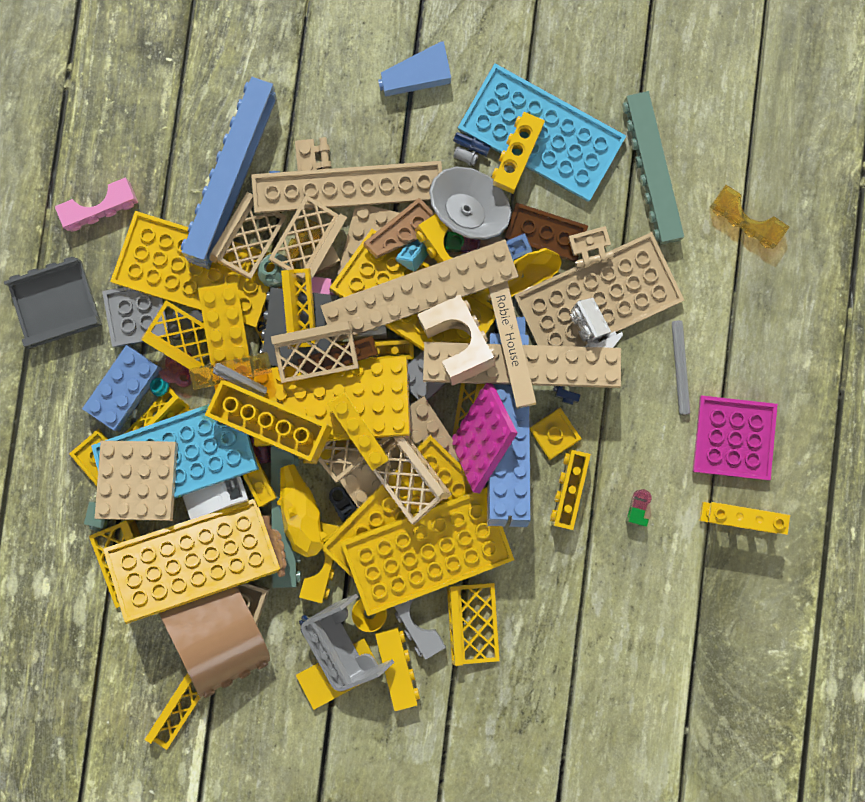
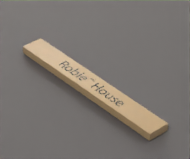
(512, 345)

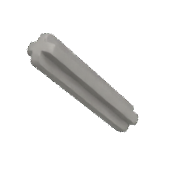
(239, 380)

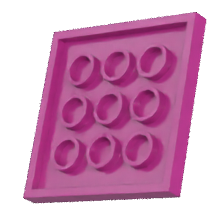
(483, 437)
(735, 437)

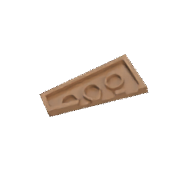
(399, 230)

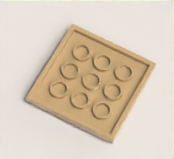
(136, 480)

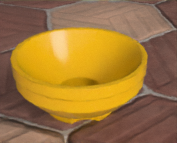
(364, 623)

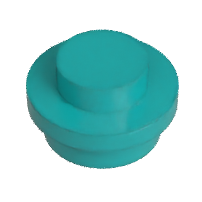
(159, 387)

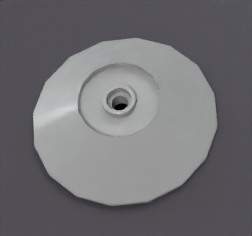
(470, 203)

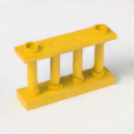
(744, 518)

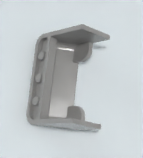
(335, 650)

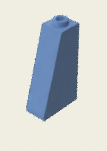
(418, 72)

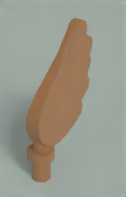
(277, 544)

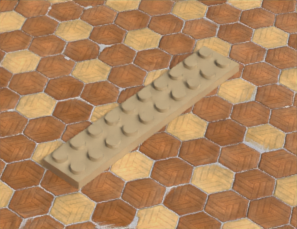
(344, 186)
(422, 289)
(546, 365)

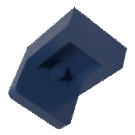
(567, 396)

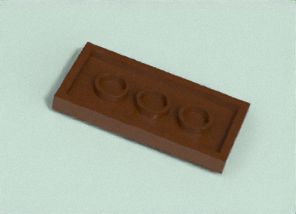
(544, 230)

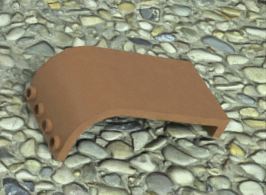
(216, 640)

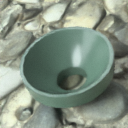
(274, 278)

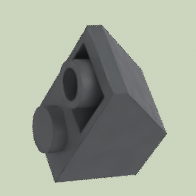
(184, 323)

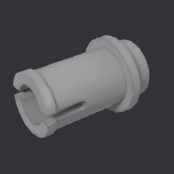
(466, 156)

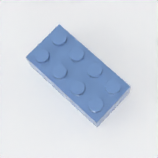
(122, 388)

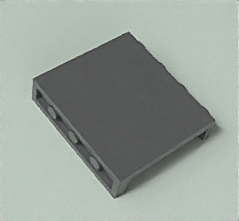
(53, 302)
(276, 324)

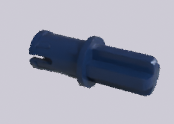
(472, 144)

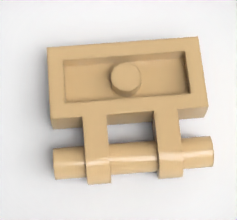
(306, 154)
(589, 241)

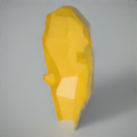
(535, 268)
(299, 513)

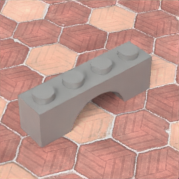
(427, 641)

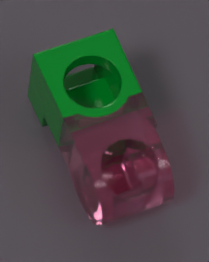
(458, 243)
(638, 506)

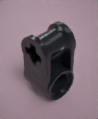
(343, 505)

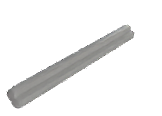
(681, 368)

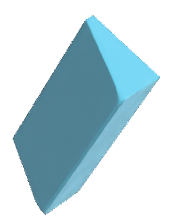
(412, 255)

